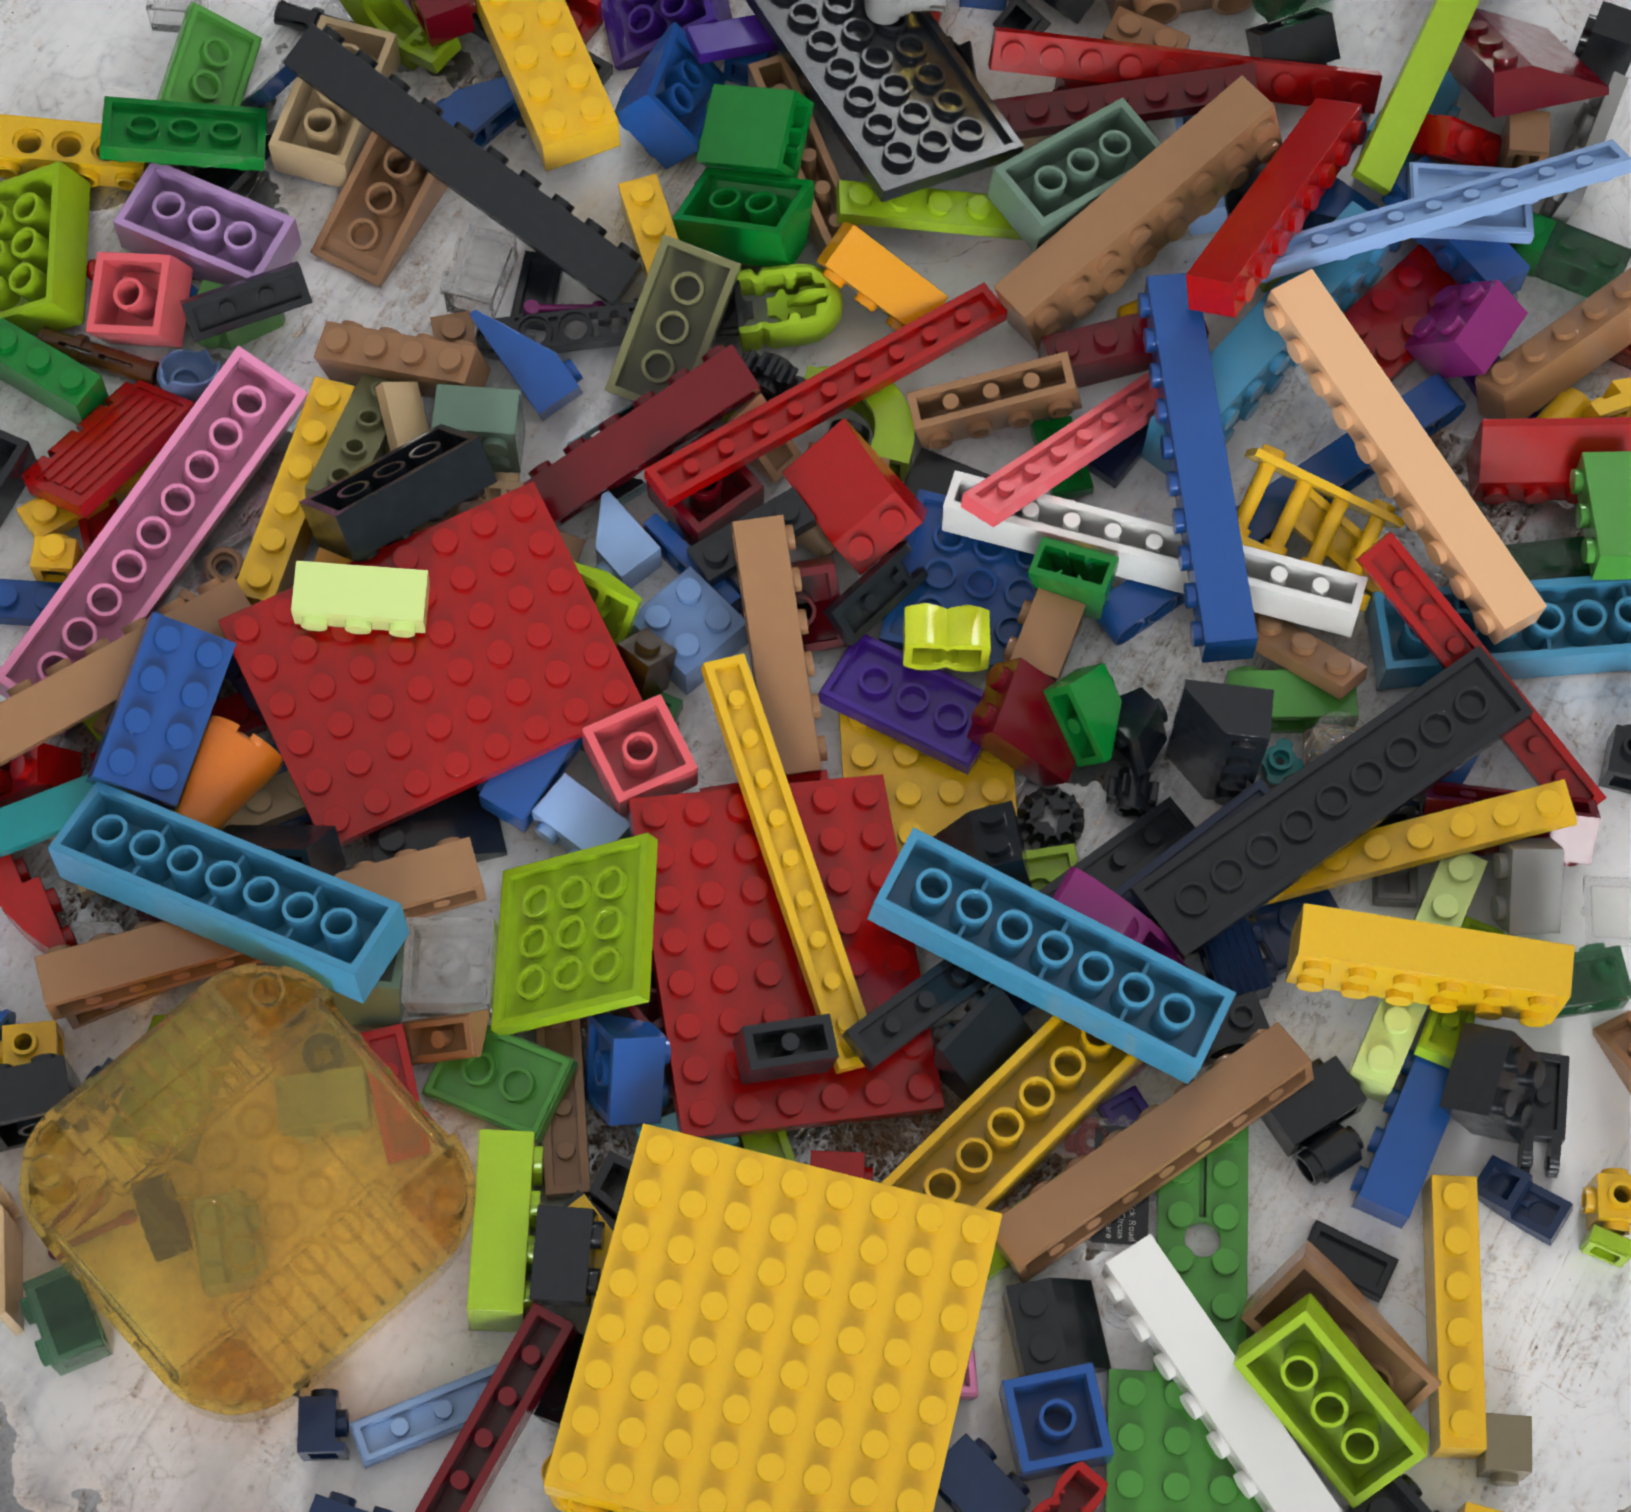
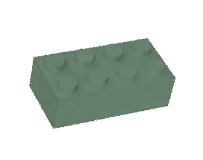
(1069, 171)

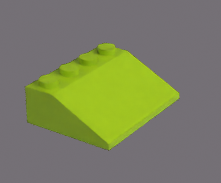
(44, 248)

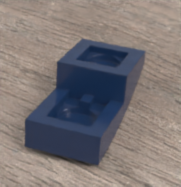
(1522, 1202)

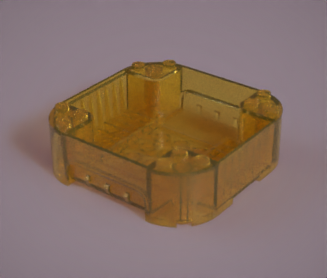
(248, 1193)

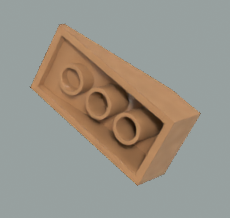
(377, 212)
(1365, 1327)

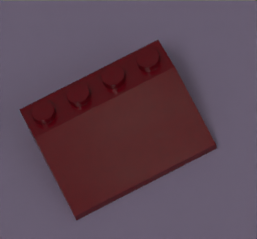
(1519, 66)

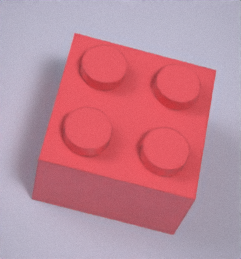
(139, 299)
(639, 754)

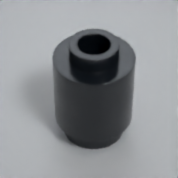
(1329, 1154)

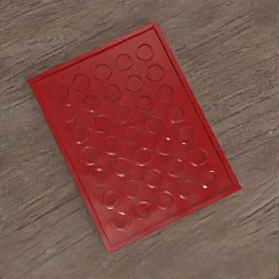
(495, 681)
(731, 964)

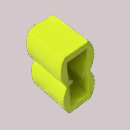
(946, 637)

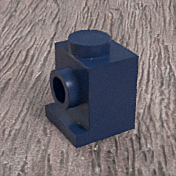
(322, 1426)

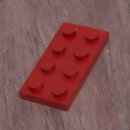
(1395, 305)

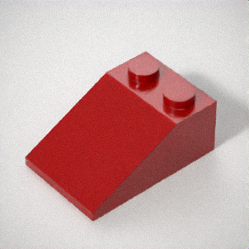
(854, 496)

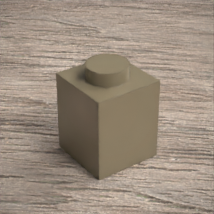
(1508, 1449)

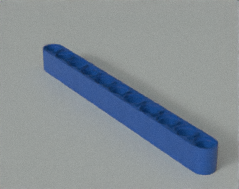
(1139, 605)

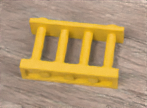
(1272, 460)

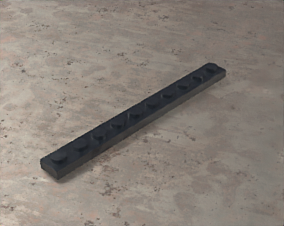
(949, 986)

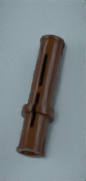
(141, 368)

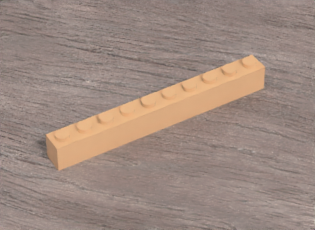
(1403, 457)

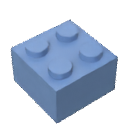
(695, 623)

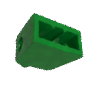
(1074, 573)

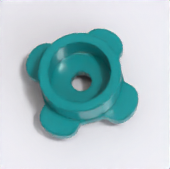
(1277, 773)

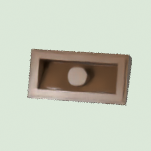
(446, 1036)

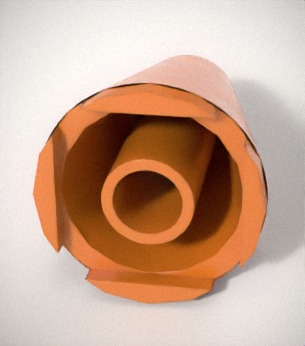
(226, 773)

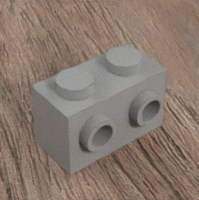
(1528, 886)

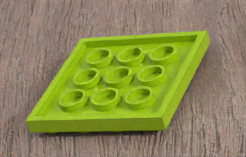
(575, 935)

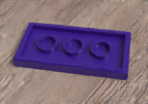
(907, 704)

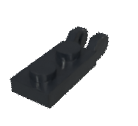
(1548, 1116)

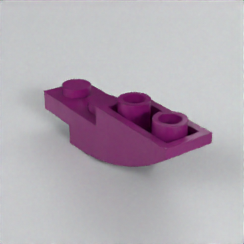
(1105, 906)

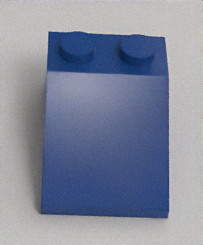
(668, 99)

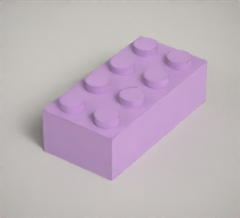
(204, 226)

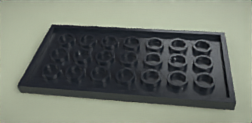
(890, 92)

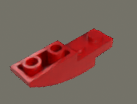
(31, 906)

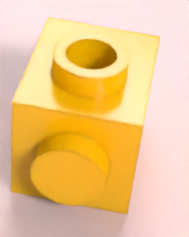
(31, 1039)

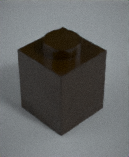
(648, 662)

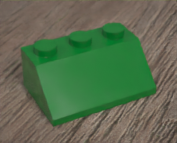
(747, 216)

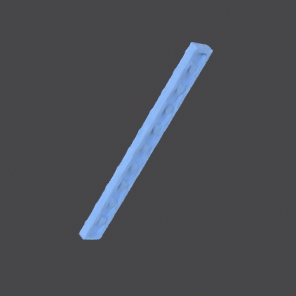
(1451, 207)

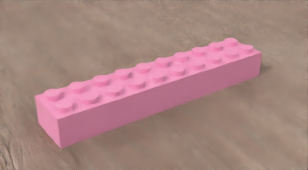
(163, 517)

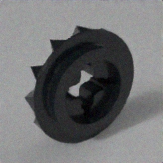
(1041, 834)

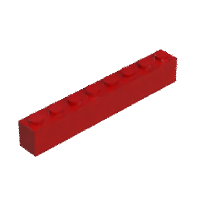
(1275, 207)

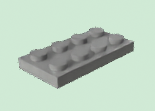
(1594, 123)

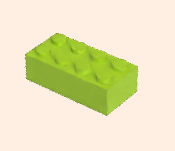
(502, 1229)
(1332, 1400)

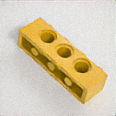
(54, 142)

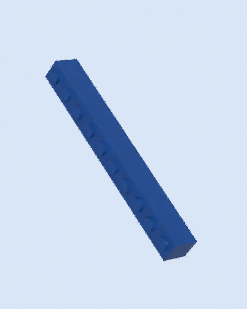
(1198, 473)

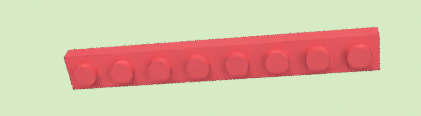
(1062, 454)

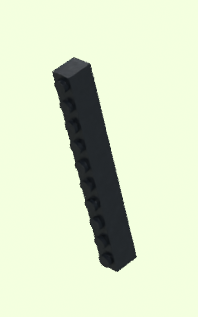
(463, 165)

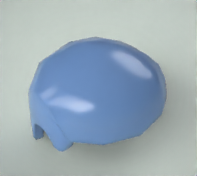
(187, 372)

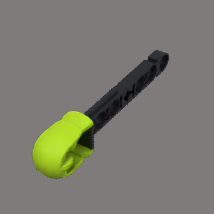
(817, 303)

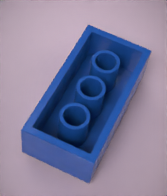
(162, 711)

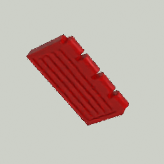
(108, 448)

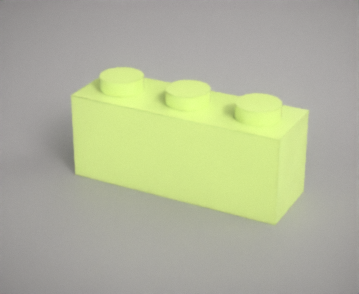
(360, 598)

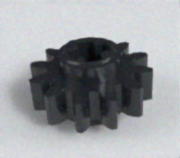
(772, 373)

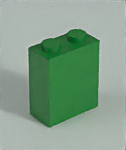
(755, 130)

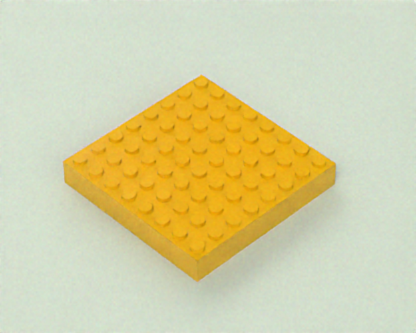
(771, 1339)

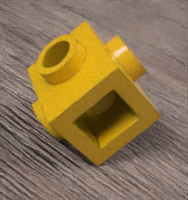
(1600, 1203)

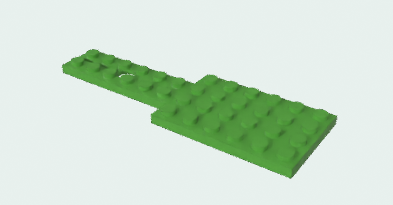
(1157, 1446)

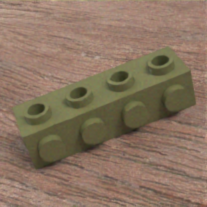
(356, 438)

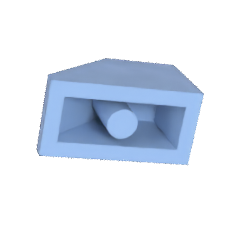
(623, 544)

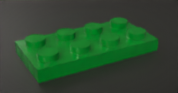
(183, 133)

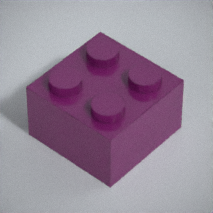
(1465, 329)

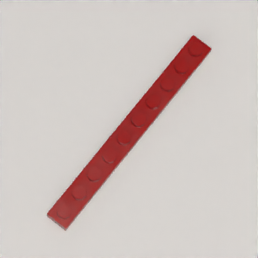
(1124, 61)
(824, 395)

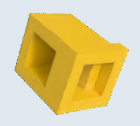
(56, 554)

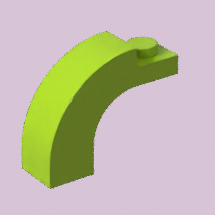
(412, 42)
(890, 424)

